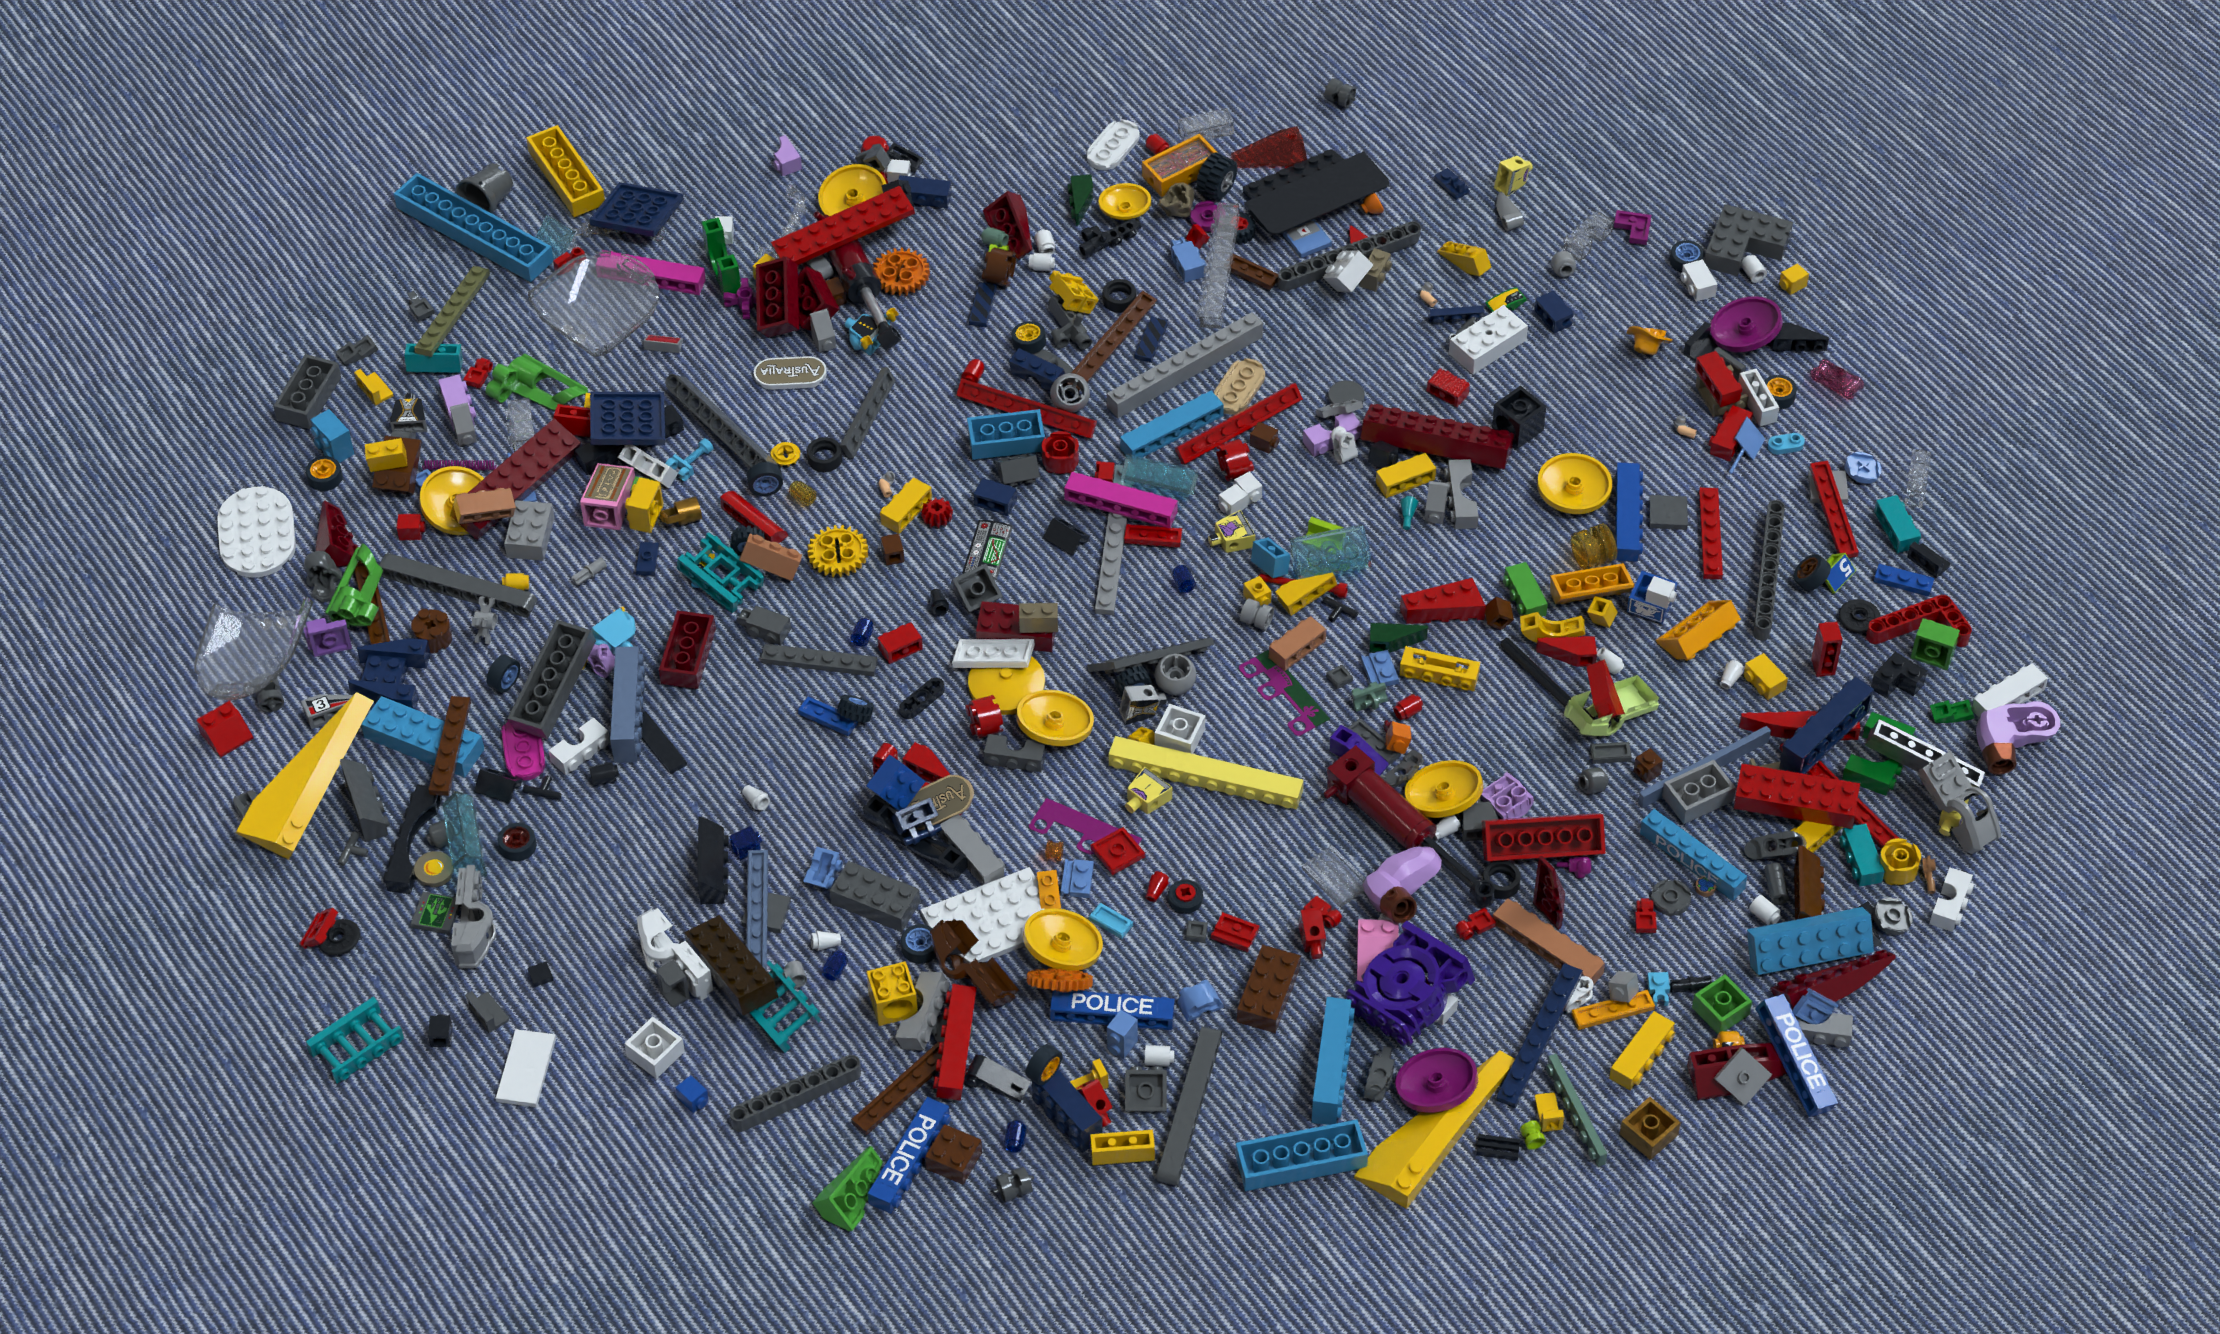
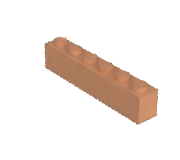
(1545, 940)

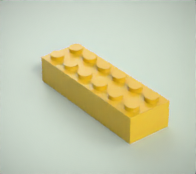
(565, 170)

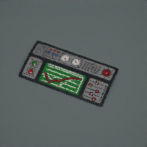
(988, 546)

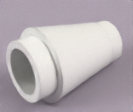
(1613, 662)
(1731, 674)
(756, 797)
(1447, 826)
(824, 940)

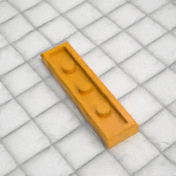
(1612, 1010)

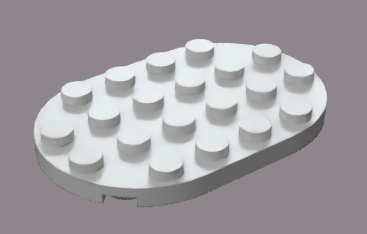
(256, 531)

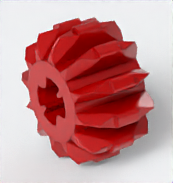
(936, 512)

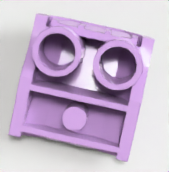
(1508, 797)

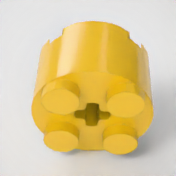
(1900, 861)

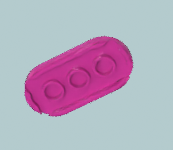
(522, 753)

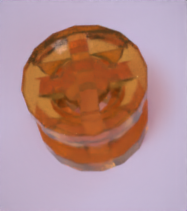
(1054, 850)

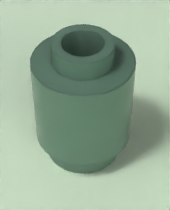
(994, 236)

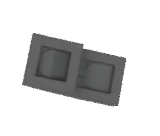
(351, 353)

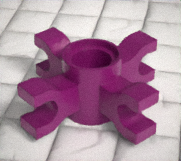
(744, 298)

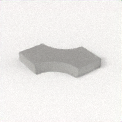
(1339, 408)

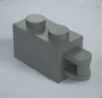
(765, 624)

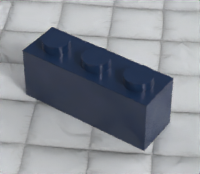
(929, 191)

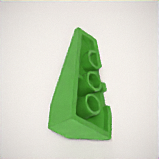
(847, 1194)

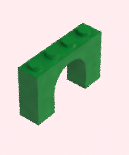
(724, 266)
(1875, 775)

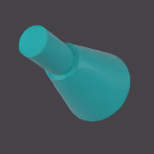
(1408, 507)

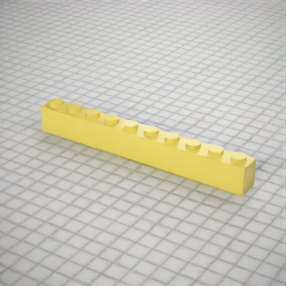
(1206, 772)

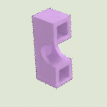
(1319, 440)

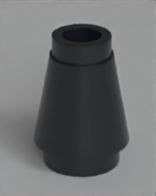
(939, 604)

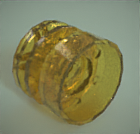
(1593, 546)

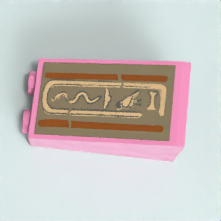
(606, 496)

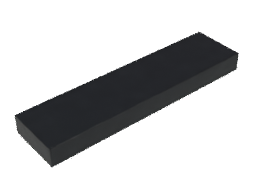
(661, 745)

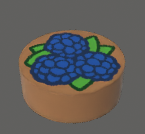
(1705, 887)

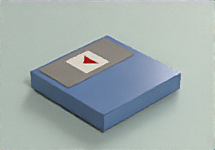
(1307, 238)

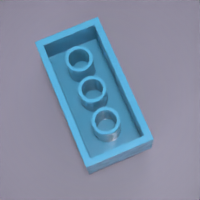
(1005, 434)

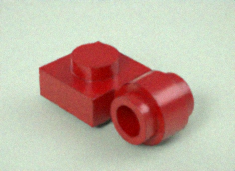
(564, 258)
(477, 375)
(1330, 917)
(1645, 917)
(1478, 921)

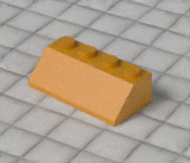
(1590, 583)
(1699, 629)

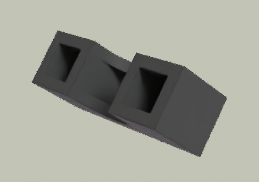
(1028, 758)

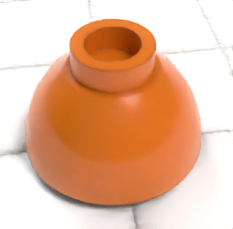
(1372, 204)

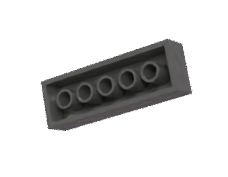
(552, 679)

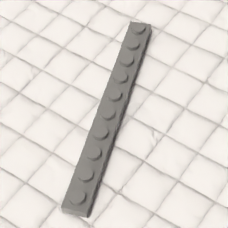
(1111, 557)

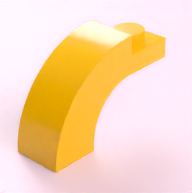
(1535, 626)

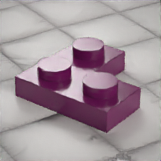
(1636, 222)

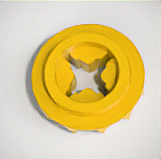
(792, 451)

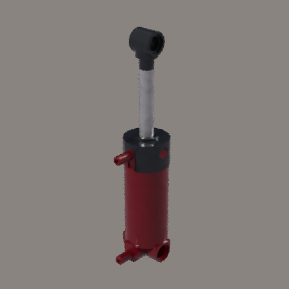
(861, 284)

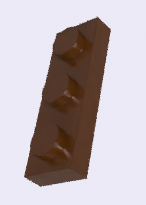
(1253, 272)

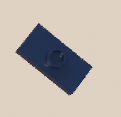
(647, 558)

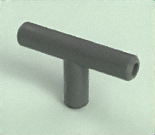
(351, 848)

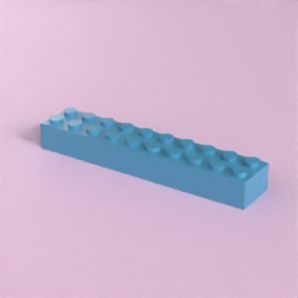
(473, 227)

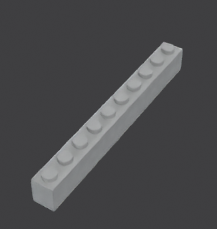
(1184, 365)

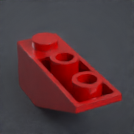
(1571, 650)

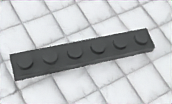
(867, 412)
(819, 660)

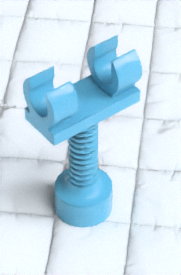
(686, 469)

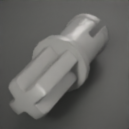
(589, 571)

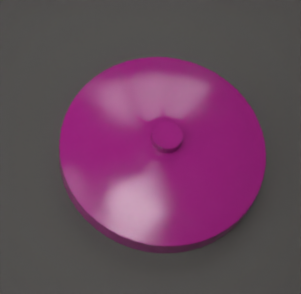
(1746, 324)
(1437, 1080)

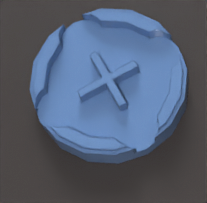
(1862, 467)

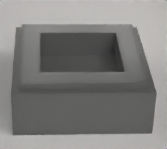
(1339, 676)
(1196, 931)

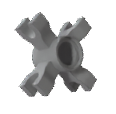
(484, 620)

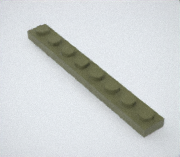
(452, 311)

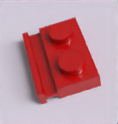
(318, 928)
(1235, 932)

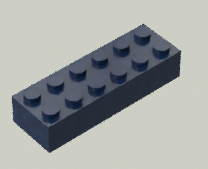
(1826, 727)

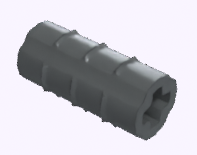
(1776, 883)

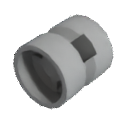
(1257, 614)

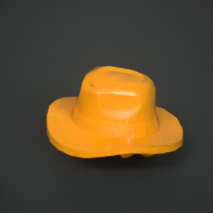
(1648, 339)

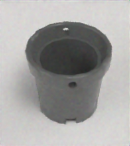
(486, 187)

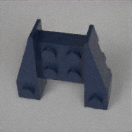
(387, 670)

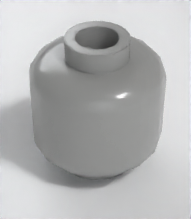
(1563, 264)

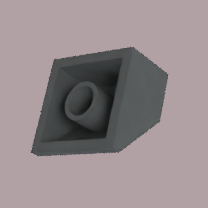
(1018, 469)
(975, 587)

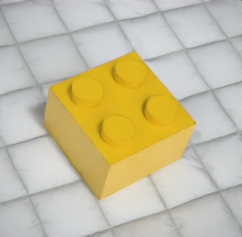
(644, 505)

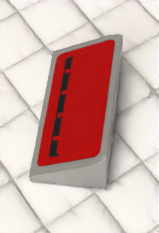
(662, 343)

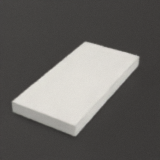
(993, 653)
(526, 1068)

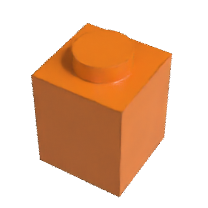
(1398, 737)

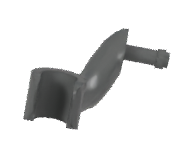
(1470, 322)

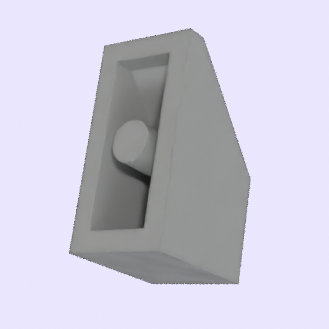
(822, 331)
(463, 424)
(1436, 502)

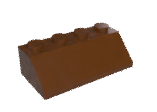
(1808, 884)

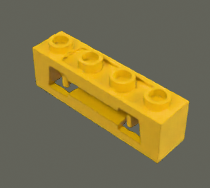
(1439, 669)

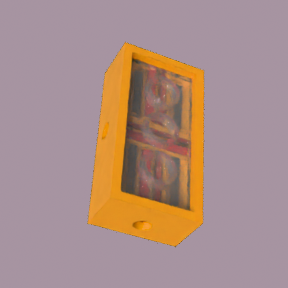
(1176, 164)

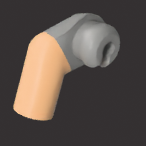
(1426, 292)
(1683, 429)
(885, 483)

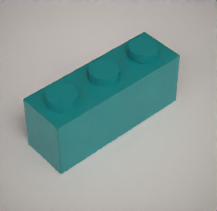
(445, 359)
(1896, 523)
(1862, 855)

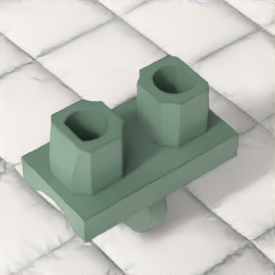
(1369, 696)

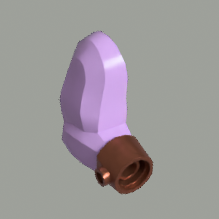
(1398, 879)

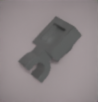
(420, 308)

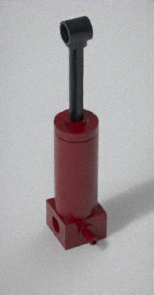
(1355, 780)

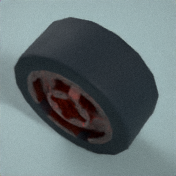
(517, 842)

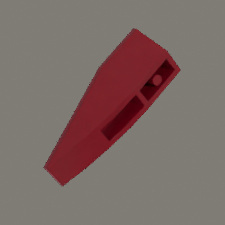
(1835, 981)
(1706, 1064)

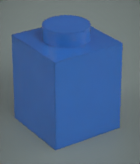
(692, 1094)

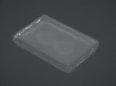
(1335, 876)

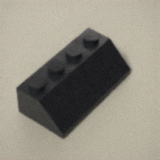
(712, 862)

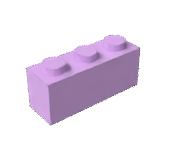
(454, 393)

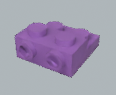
(327, 637)

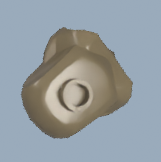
(1178, 200)

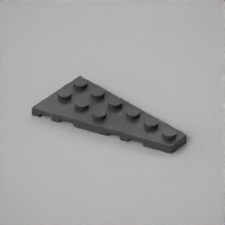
(1149, 657)

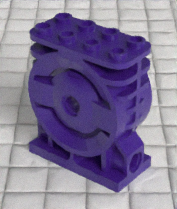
(1401, 977)

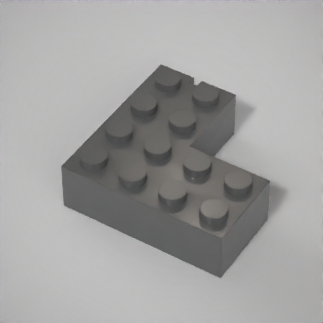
(1744, 232)

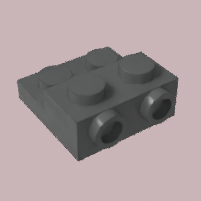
(1146, 1090)

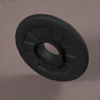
(1852, 607)
(346, 943)

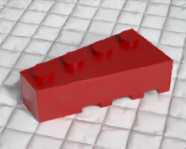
(1444, 602)

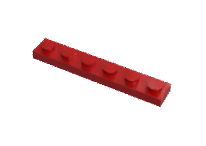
(1833, 508)
(1710, 533)

